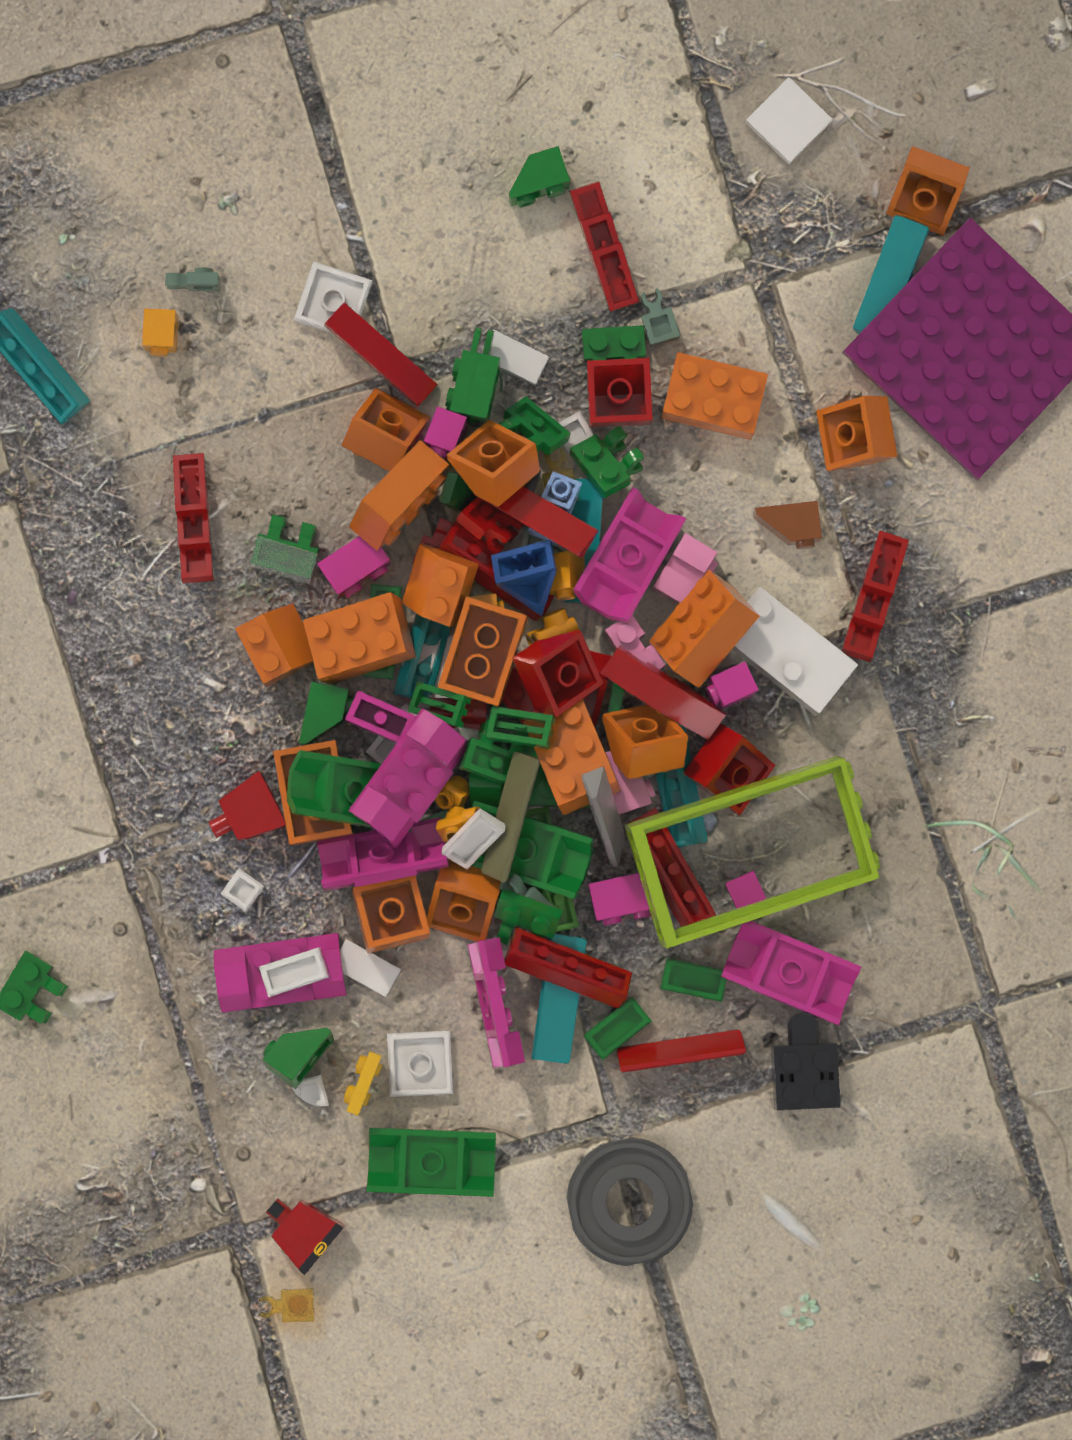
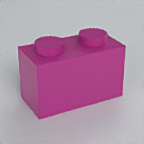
(445, 432)
(353, 566)
(731, 686)
(378, 717)
(618, 898)

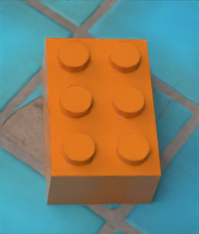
(714, 396)
(399, 496)
(704, 628)
(359, 638)
(483, 651)
(572, 752)
(304, 828)

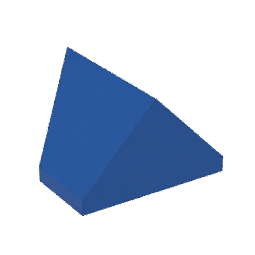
(527, 573)

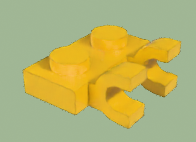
(358, 1095)

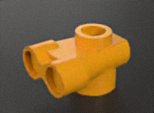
(555, 623)
(453, 793)
(453, 821)

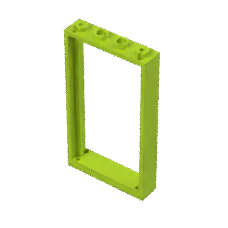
(858, 830)

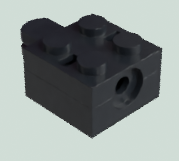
(807, 1068)

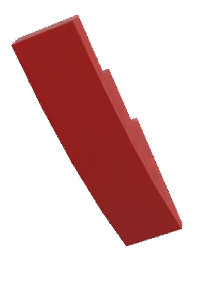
(604, 246)
(193, 518)
(874, 596)
(663, 693)

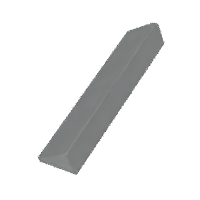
(605, 813)

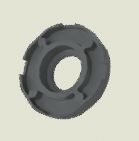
(622, 1160)

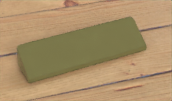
(512, 812)

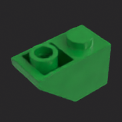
(540, 176)

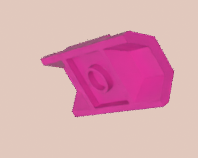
(627, 558)
(410, 777)
(370, 858)
(790, 971)
(241, 982)
(503, 1046)

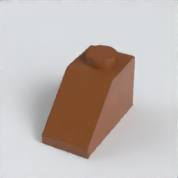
(792, 523)

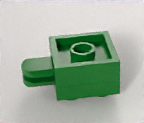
(475, 381)

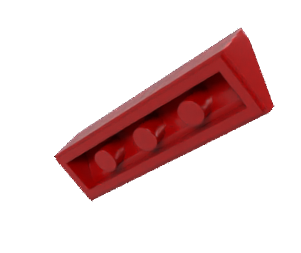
(380, 354)
(549, 520)
(466, 545)
(676, 878)
(568, 968)
(680, 1051)

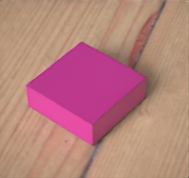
(745, 890)

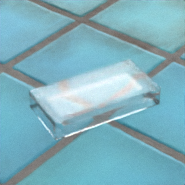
(283, 559)

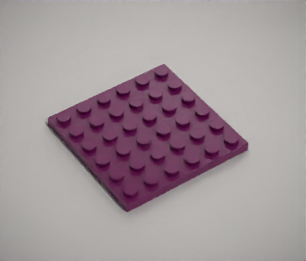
(969, 349)

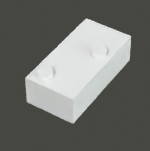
(793, 654)

